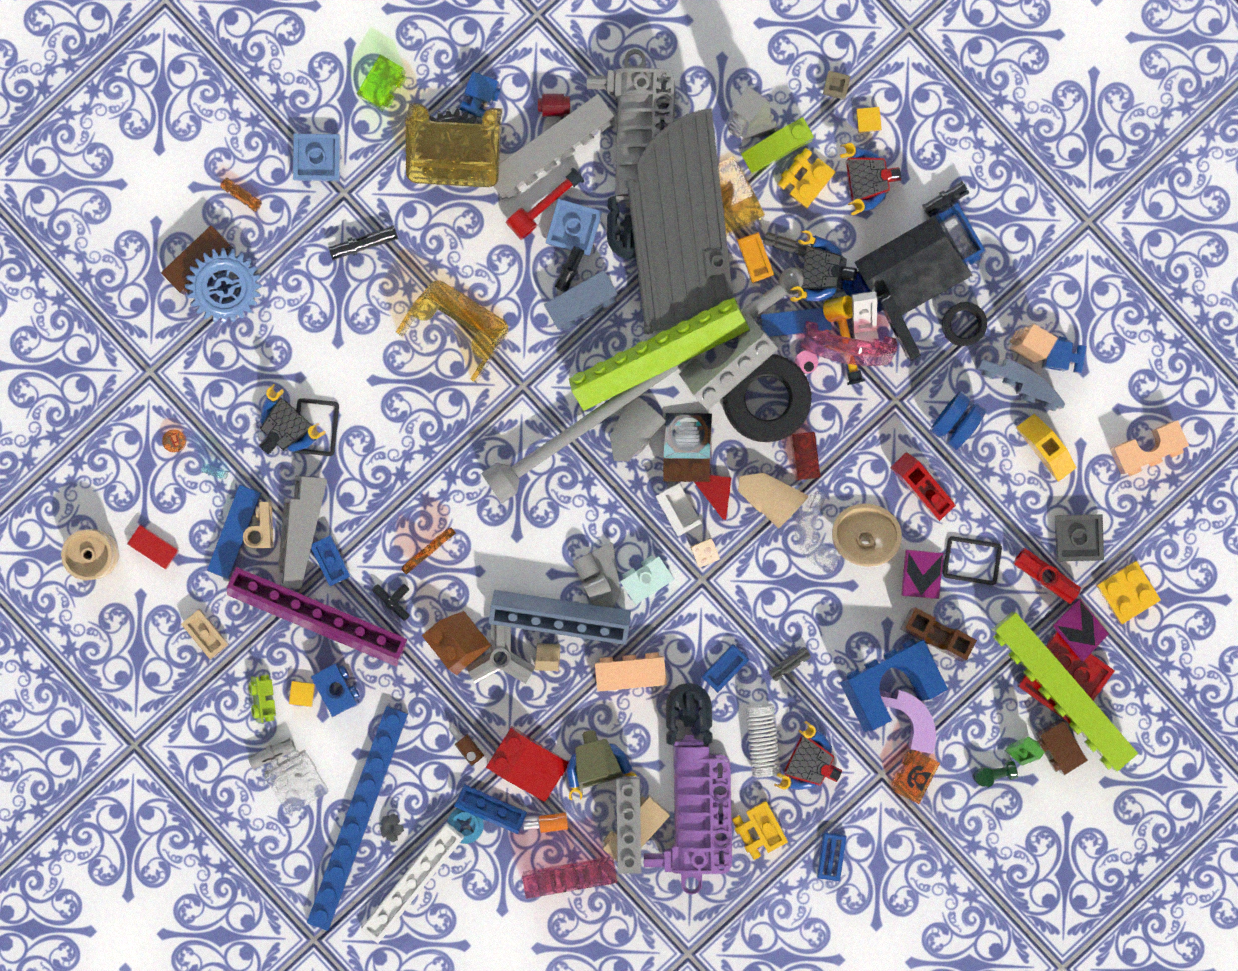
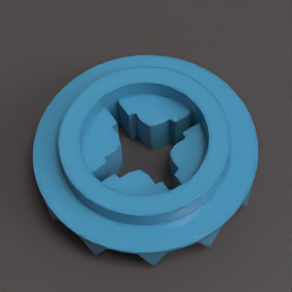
(476, 823)

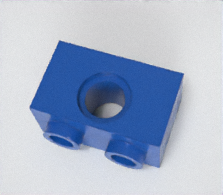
(336, 703)

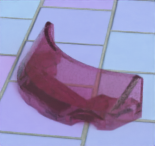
(847, 349)

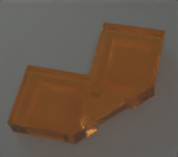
(432, 547)

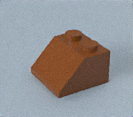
(456, 641)

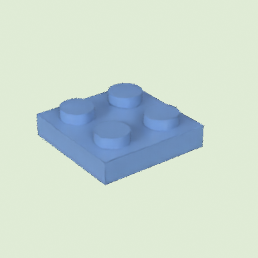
(316, 157)
(573, 226)

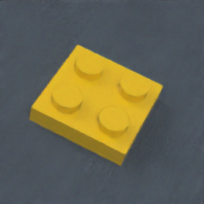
(1128, 592)

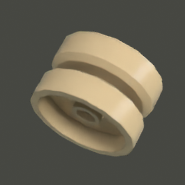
(83, 542)

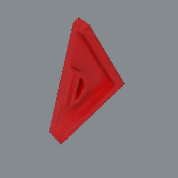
(717, 493)

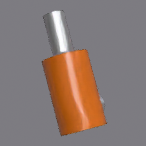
(548, 823)

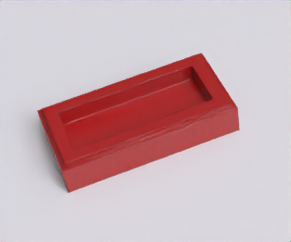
(153, 547)

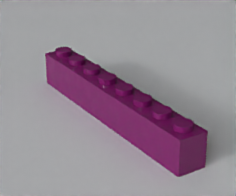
(316, 616)

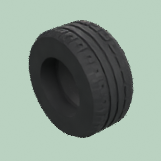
(791, 419)

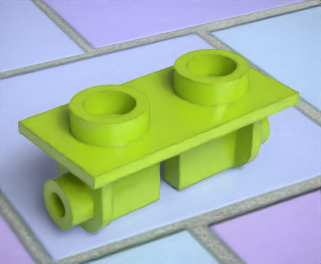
(262, 708)

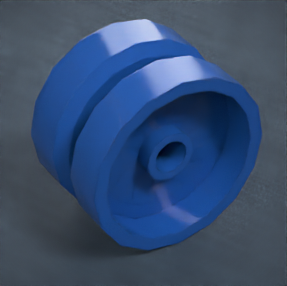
(961, 422)

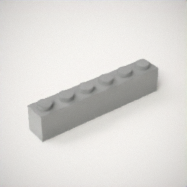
(552, 145)

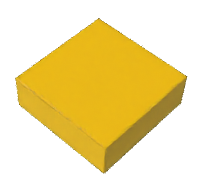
(868, 119)
(302, 693)

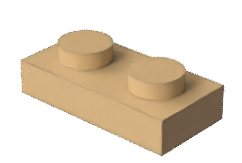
(205, 634)

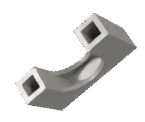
(714, 384)

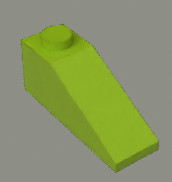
(778, 145)

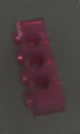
(569, 877)

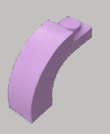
(922, 724)

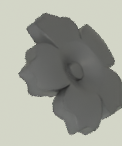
(390, 827)

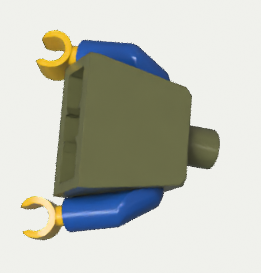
(596, 764)

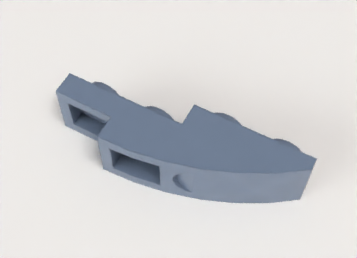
(1031, 385)

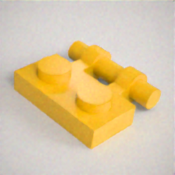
(812, 182)
(766, 827)

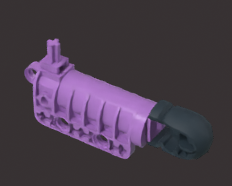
(694, 794)

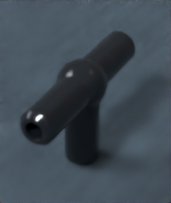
(391, 602)

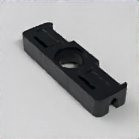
(898, 326)

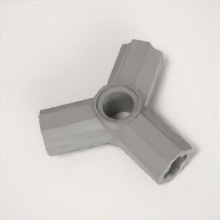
(487, 665)

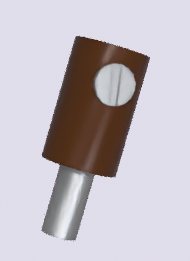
(466, 746)

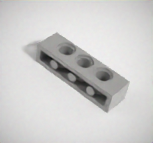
(628, 824)

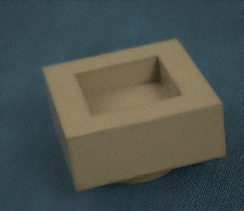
(836, 85)

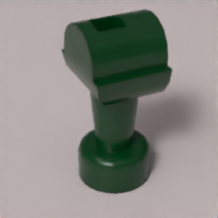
(985, 776)

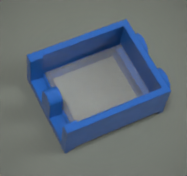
(962, 234)

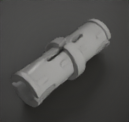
(271, 753)

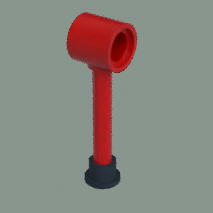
(523, 222)

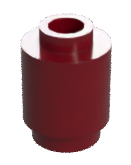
(554, 105)

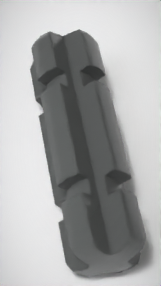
(785, 244)
(789, 664)

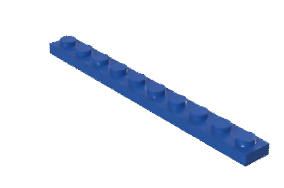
(357, 818)

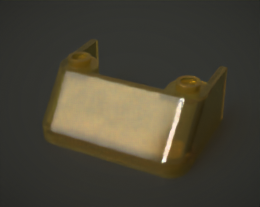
(489, 327)

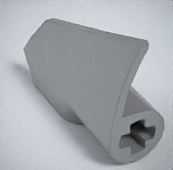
(634, 429)
(599, 576)

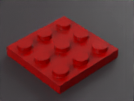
(1089, 674)

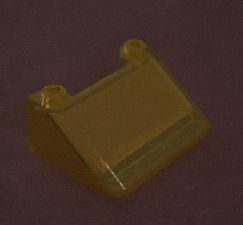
(452, 151)

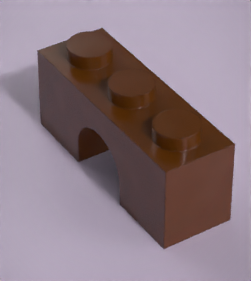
(937, 635)

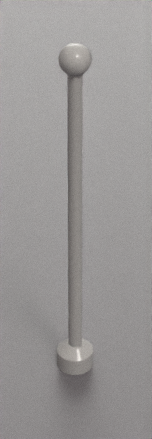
(505, 479)

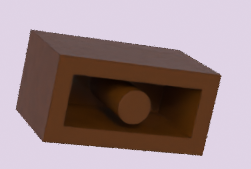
(1061, 747)

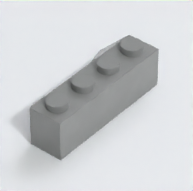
(751, 116)

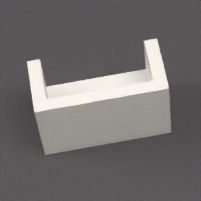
(678, 509)

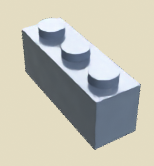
(581, 301)

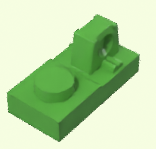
(1025, 751)

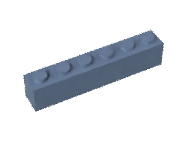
(559, 617)

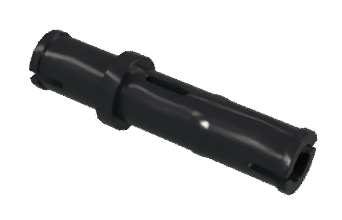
(362, 243)

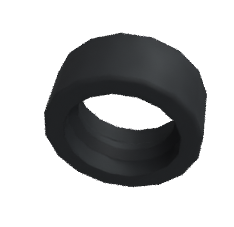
(964, 306)

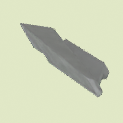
(298, 528)

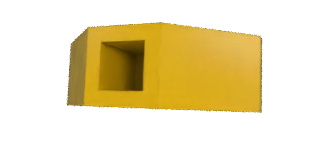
(1047, 446)

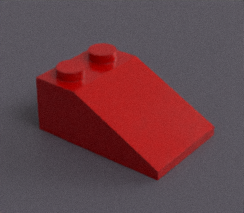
(527, 764)

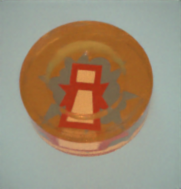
(174, 441)

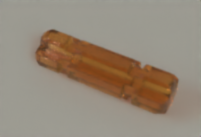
(241, 194)

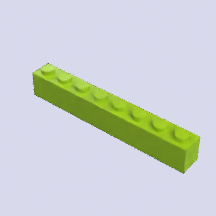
(658, 353)
(1064, 691)

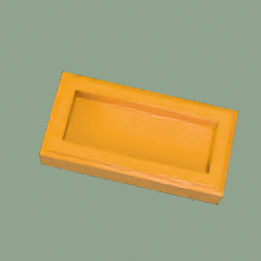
(755, 257)

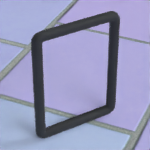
(334, 429)
(977, 542)

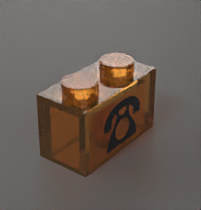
(915, 775)

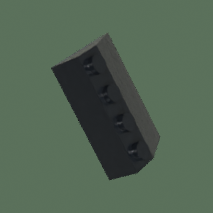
(915, 265)

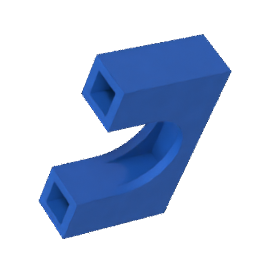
(863, 686)

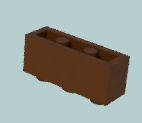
(180, 266)

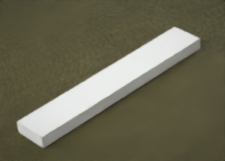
(412, 882)

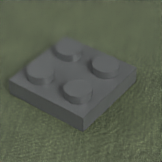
(1079, 537)

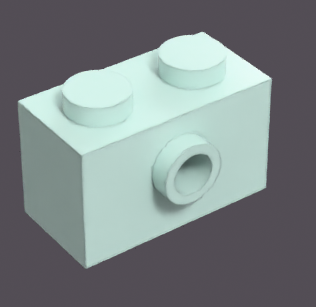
(646, 579)

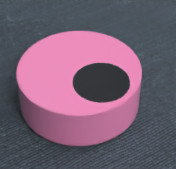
(806, 361)

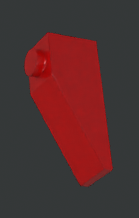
(923, 485)

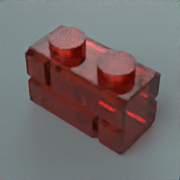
(805, 456)

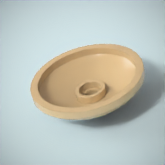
(867, 524)

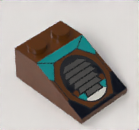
(688, 447)

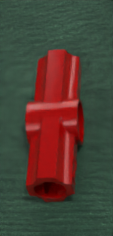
(1058, 584)

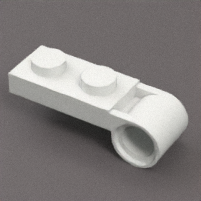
(864, 316)

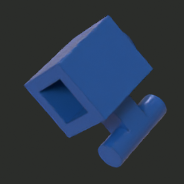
(481, 90)
(1062, 356)

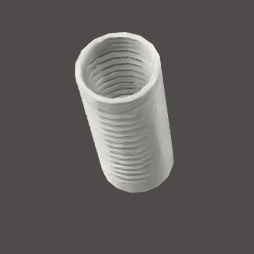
(763, 710)

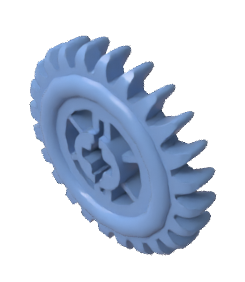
(245, 279)

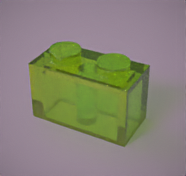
(382, 83)

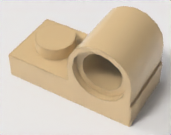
(265, 516)
(547, 657)

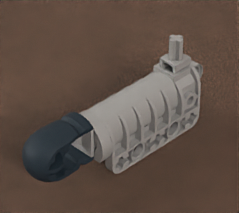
(637, 124)

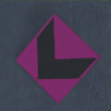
(922, 574)
(1080, 629)

